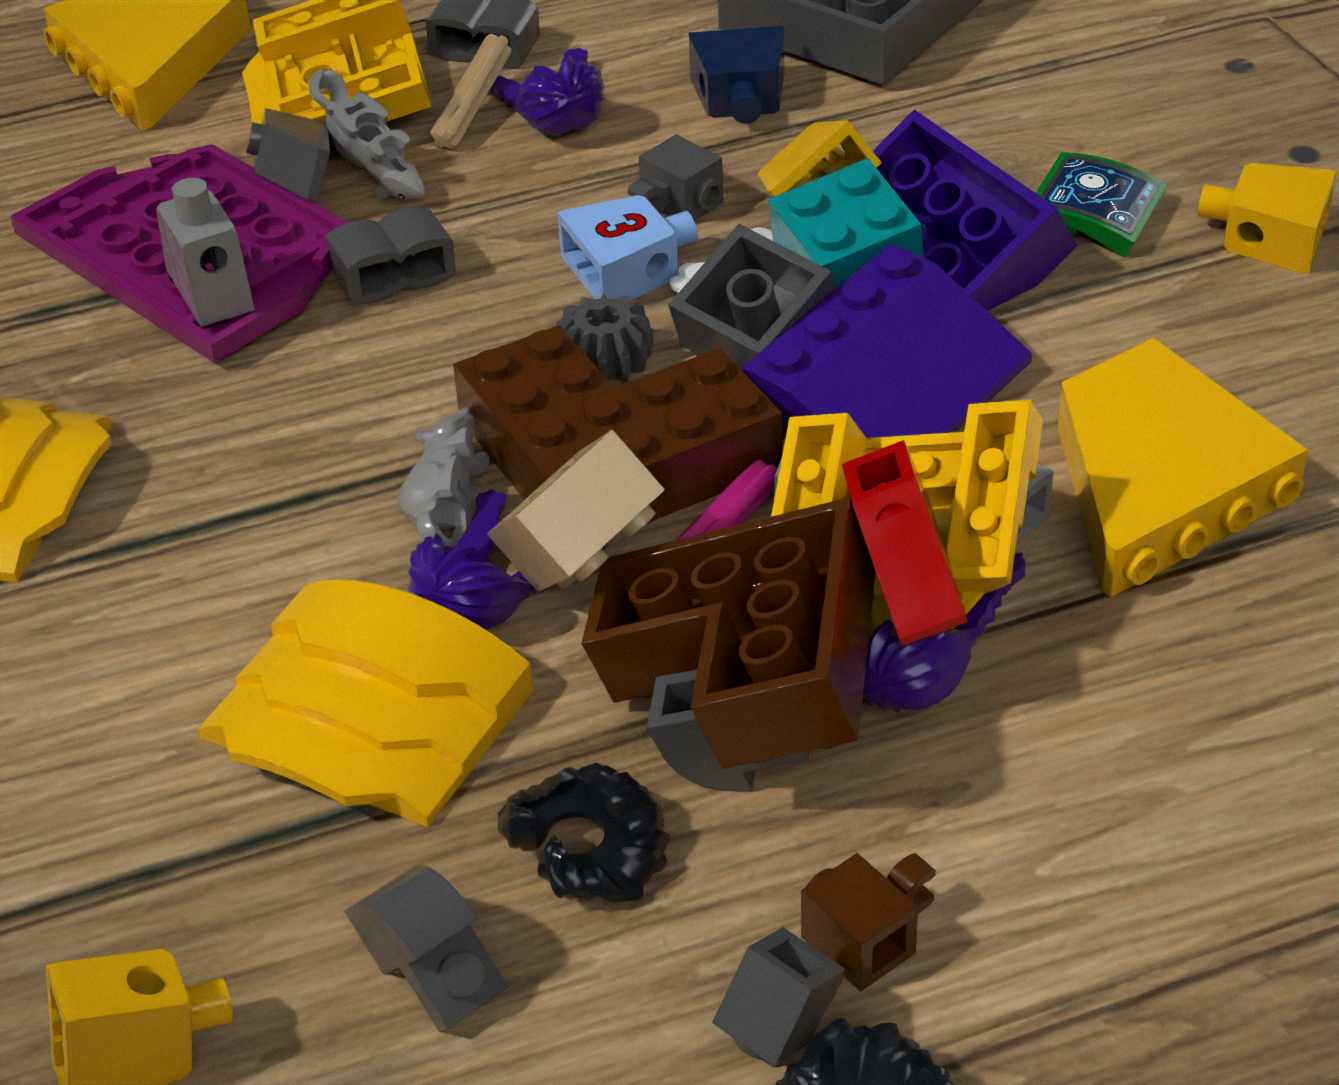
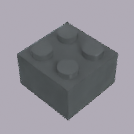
(746, 296)

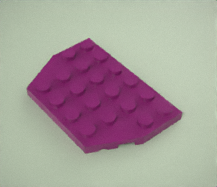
(112, 238)

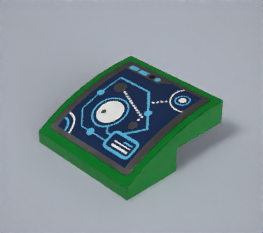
(1102, 198)

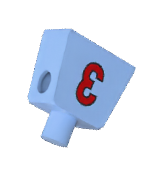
(623, 246)

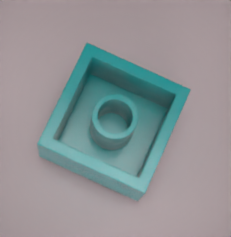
(844, 220)

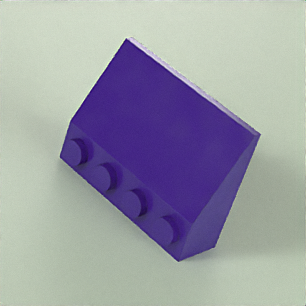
(973, 215)
(892, 351)

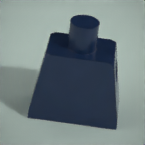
(738, 71)

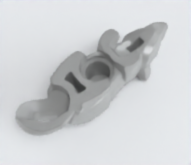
(363, 138)
(439, 485)

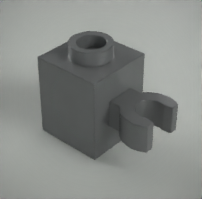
(680, 178)
(778, 996)

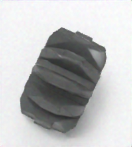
(610, 334)

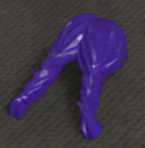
(554, 99)
(461, 576)
(931, 667)

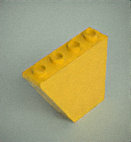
(144, 50)
(1167, 462)

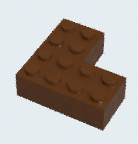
(685, 424)
(763, 615)

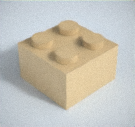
(576, 512)

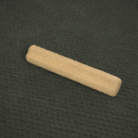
(471, 91)

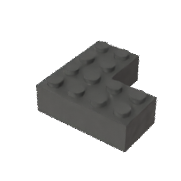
(851, 35)

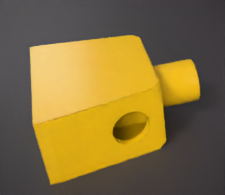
(815, 155)
(1273, 213)
(128, 1018)

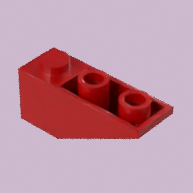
(904, 543)

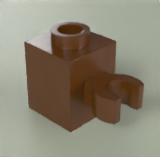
(865, 917)

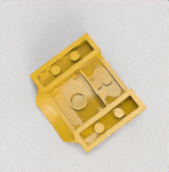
(356, 38)
(41, 472)
(971, 477)
(372, 698)

